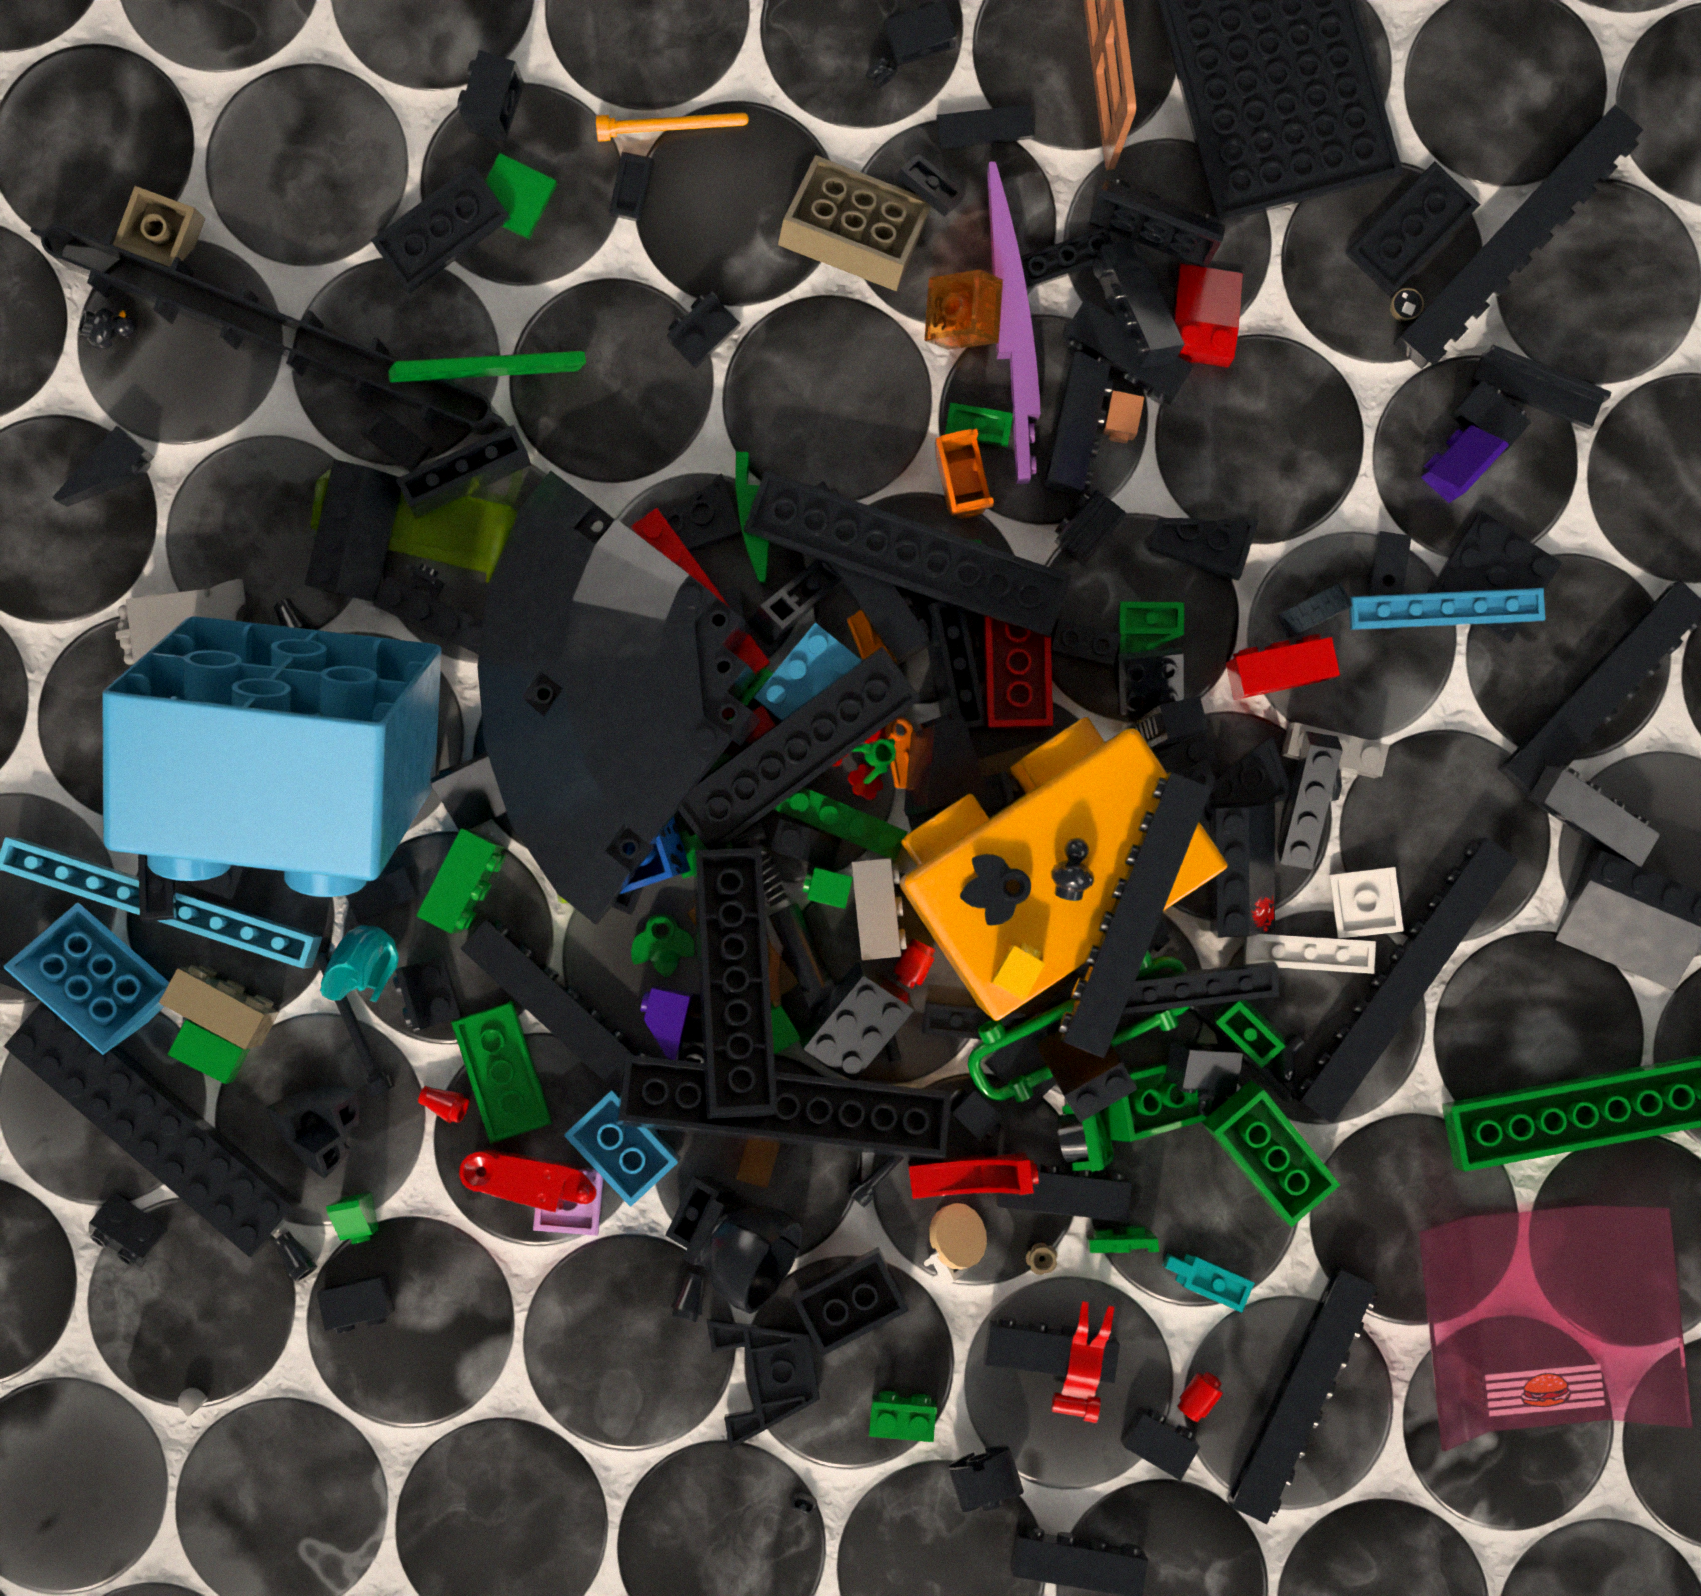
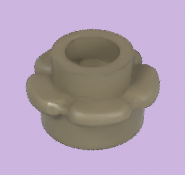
(1048, 1264)

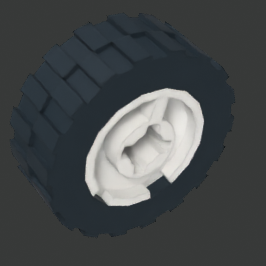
(1314, 610)

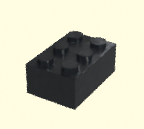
(856, 1021)
(850, 1301)

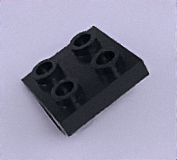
(1149, 679)

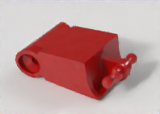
(526, 1179)

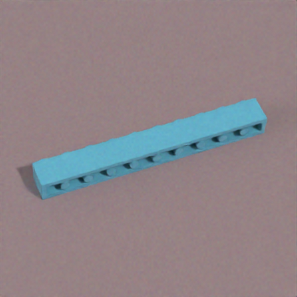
(192, 912)

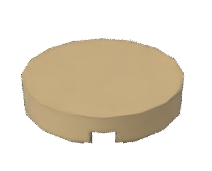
(958, 1236)

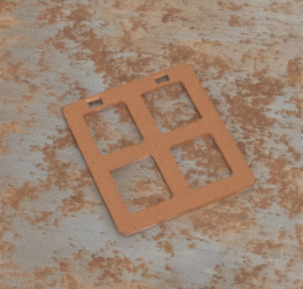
(1103, 57)

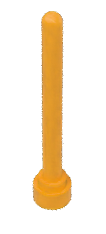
(609, 127)

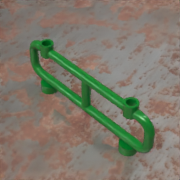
(995, 1036)

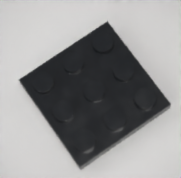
(1495, 559)

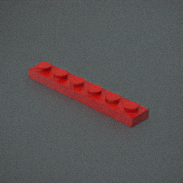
(661, 536)

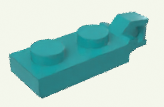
(1210, 1280)

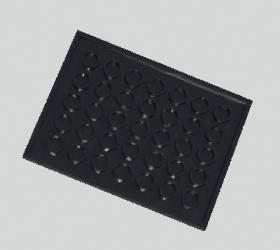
(1279, 100)

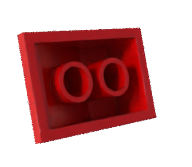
(1208, 314)

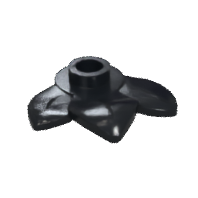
(990, 889)

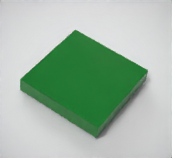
(521, 193)

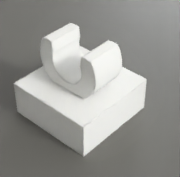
(944, 1273)

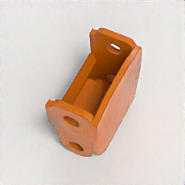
(962, 474)

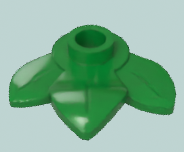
(662, 950)

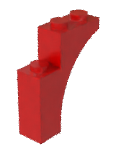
(973, 1174)

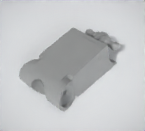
(150, 618)

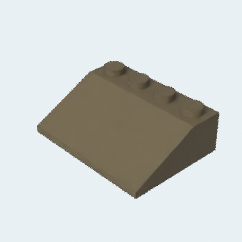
(854, 222)

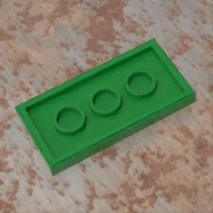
(501, 1072)

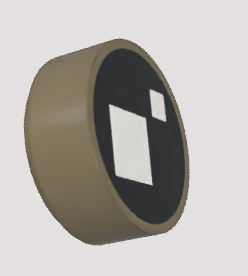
(1406, 305)

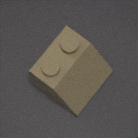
(158, 227)

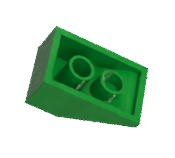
(1152, 1107)

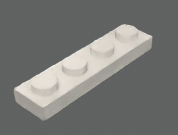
(1311, 953)

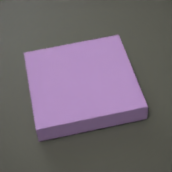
(574, 1217)

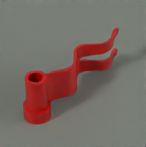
(1084, 1370)

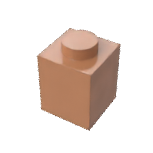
(1122, 416)

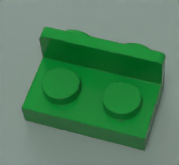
(903, 1417)

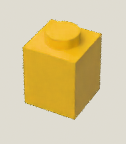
(1019, 970)

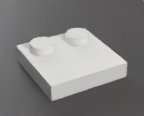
(1366, 902)

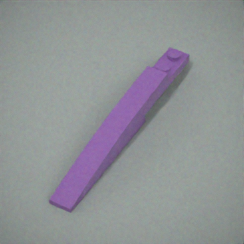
(1016, 329)

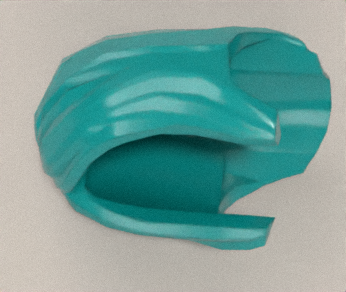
(360, 961)

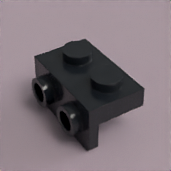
(126, 1230)

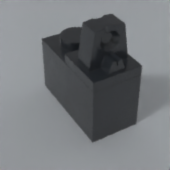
(1204, 1067)

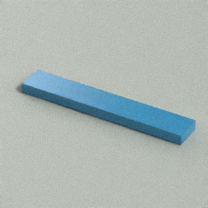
(1447, 608)

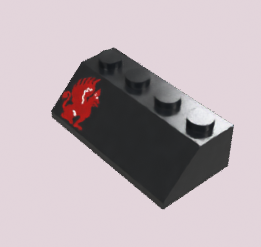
(1245, 891)

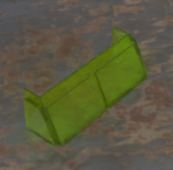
(460, 533)

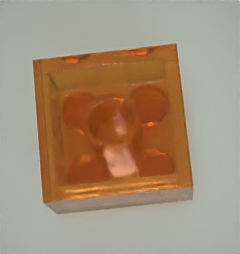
(963, 309)

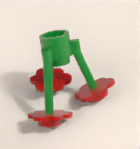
(878, 753)

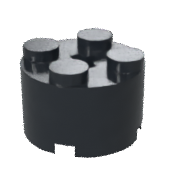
(985, 1478)

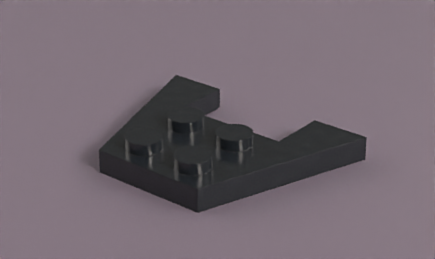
(779, 1374)

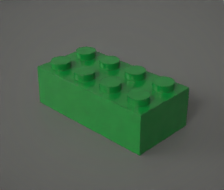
(1271, 1153)

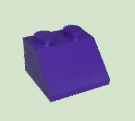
(1463, 462)
(666, 1017)

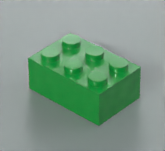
(462, 882)

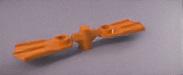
(868, 642)

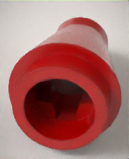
(446, 1104)

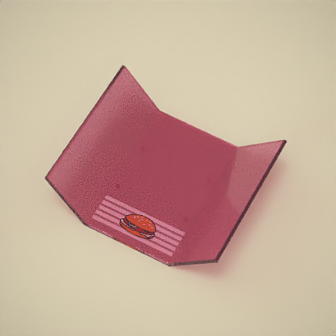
(1554, 1320)

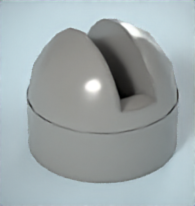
(191, 1400)

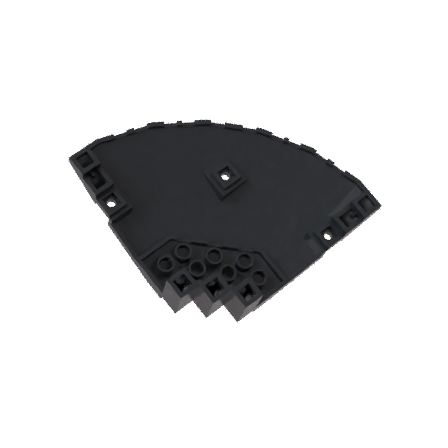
(632, 683)

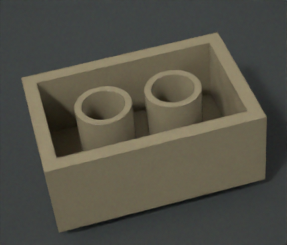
(220, 1006)

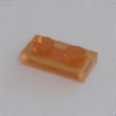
(758, 1162)

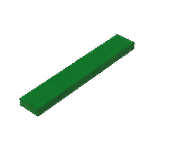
(486, 366)

